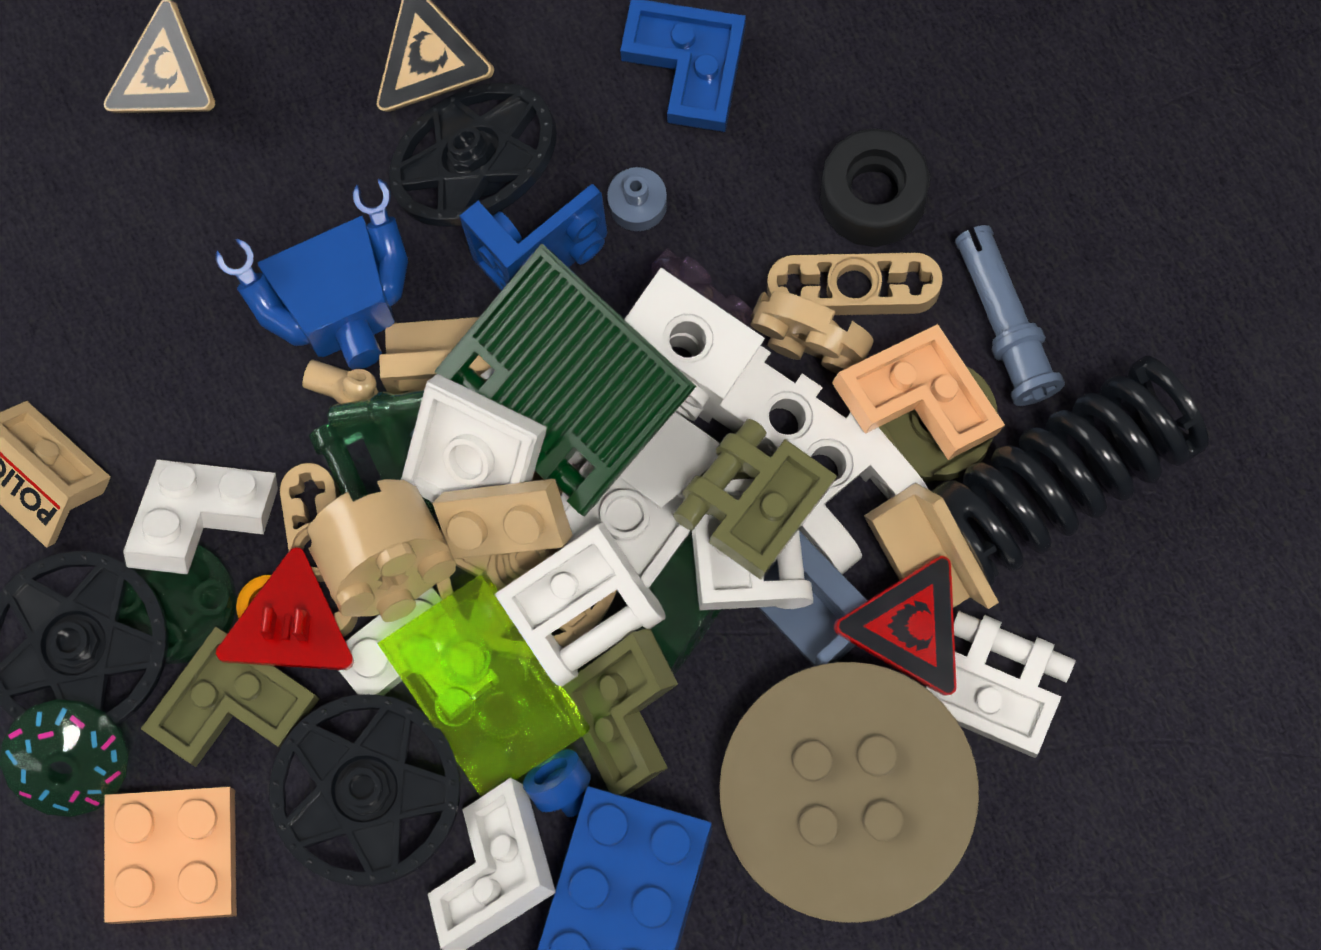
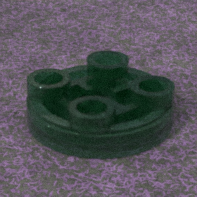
(190, 601)

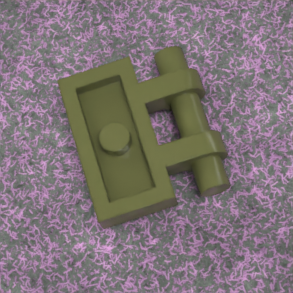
(770, 509)

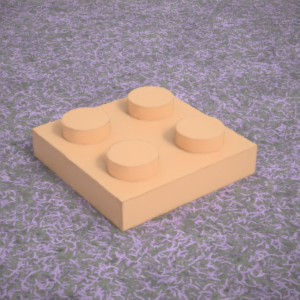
(170, 855)

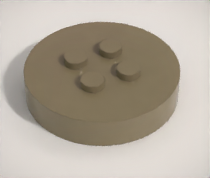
(849, 792)

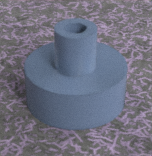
(637, 199)

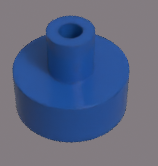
(558, 783)

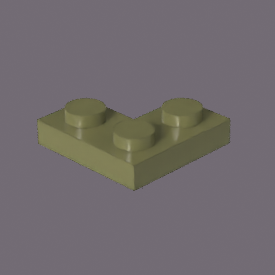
(214, 692)
(610, 700)

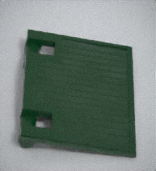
(572, 369)

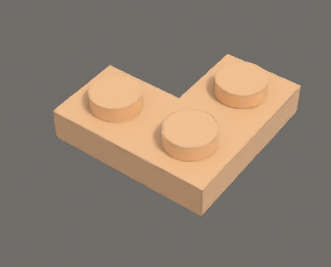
(926, 377)

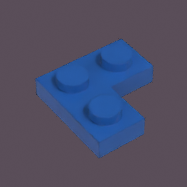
(701, 48)

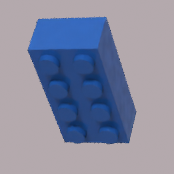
(626, 877)

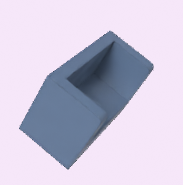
(813, 626)

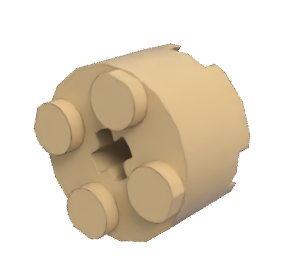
(379, 551)

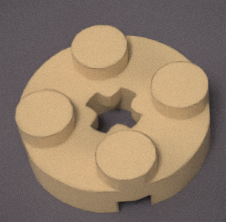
(808, 327)

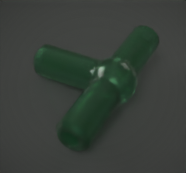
(385, 411)

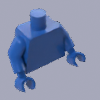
(332, 286)

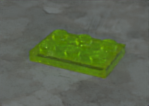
(483, 686)

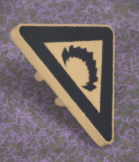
(427, 57)
(162, 70)

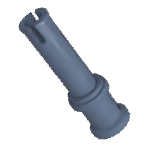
(1016, 339)

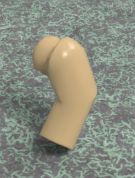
(339, 383)

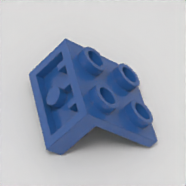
(571, 234)

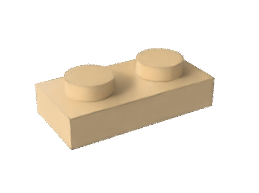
(503, 519)

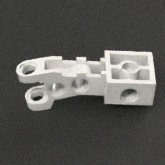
(740, 386)

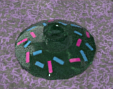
(69, 734)

